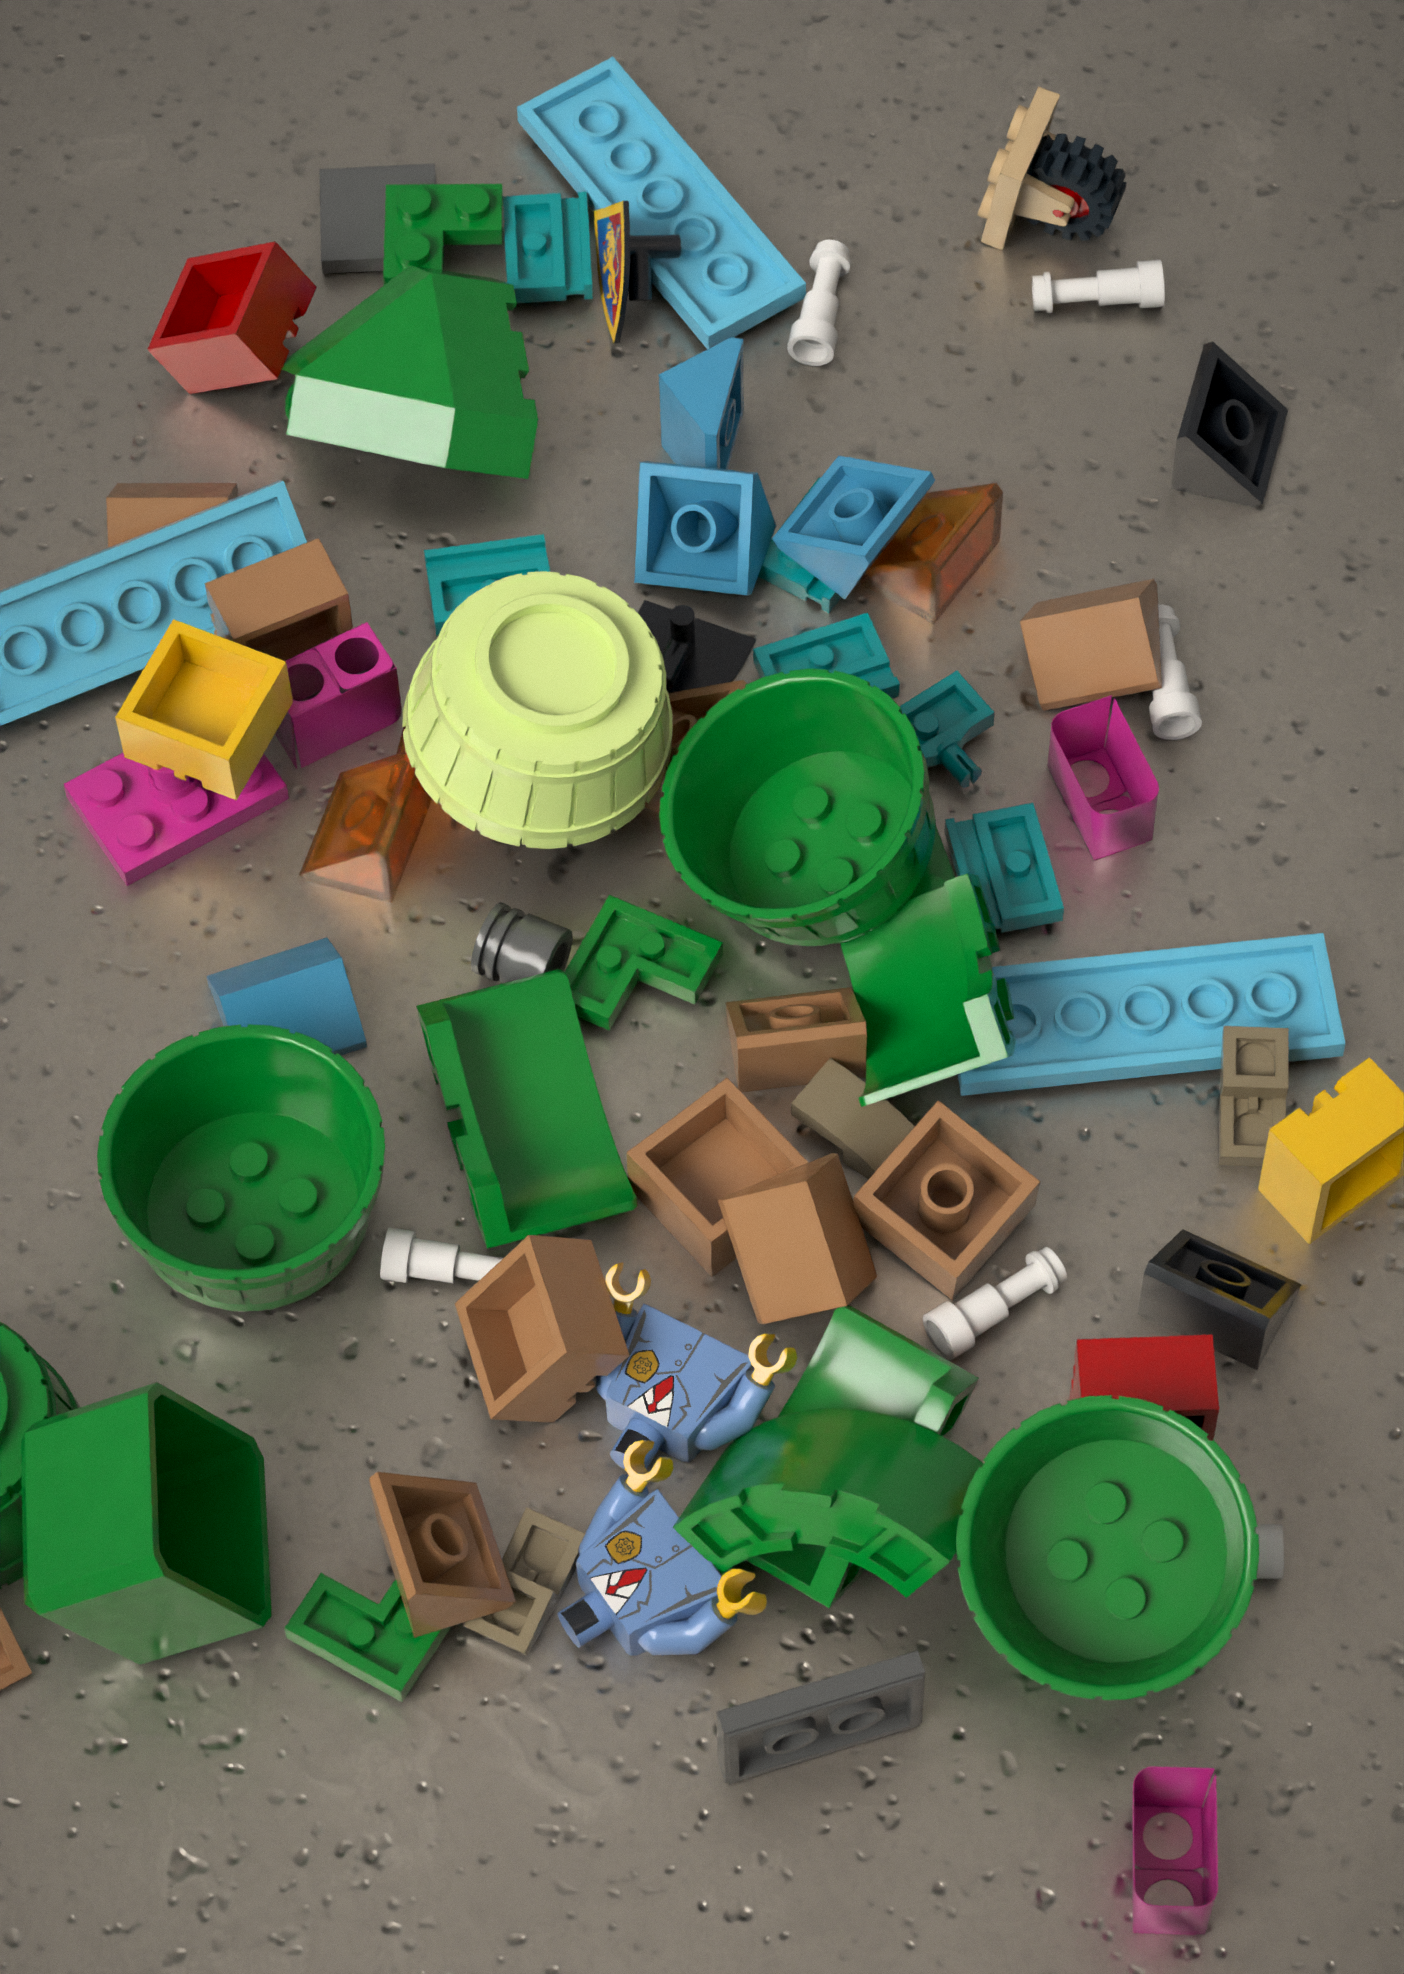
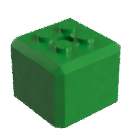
(145, 1524)

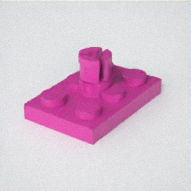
(153, 818)

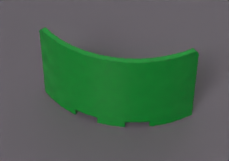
(930, 991)
(525, 1108)
(875, 1371)
(836, 1480)

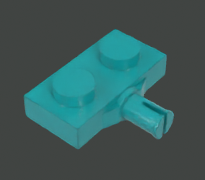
(947, 719)

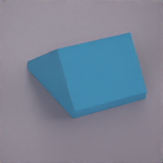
(703, 406)
(851, 519)
(701, 528)
(294, 991)

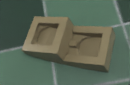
(1251, 1091)
(833, 1110)
(539, 1570)

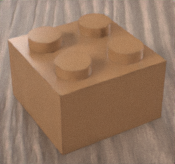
(945, 1200)

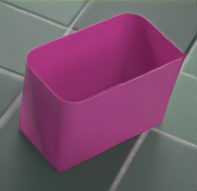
(334, 718)
(1081, 736)
(1180, 1793)

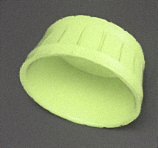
(541, 712)

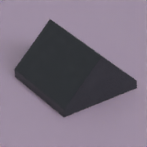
(1227, 433)
(1216, 1293)

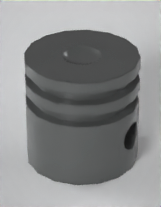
(519, 945)

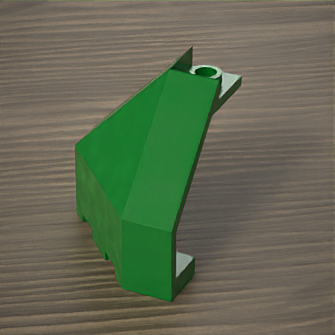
(421, 376)

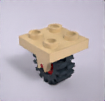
(1049, 179)

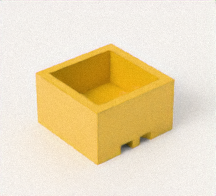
(204, 708)
(1338, 1155)

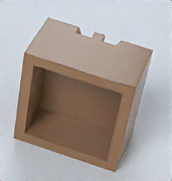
(282, 602)
(700, 1157)
(541, 1328)

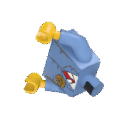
(680, 1382)
(647, 1577)

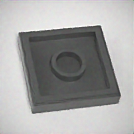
(355, 213)

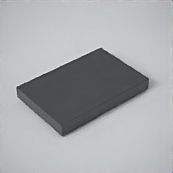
(820, 1717)

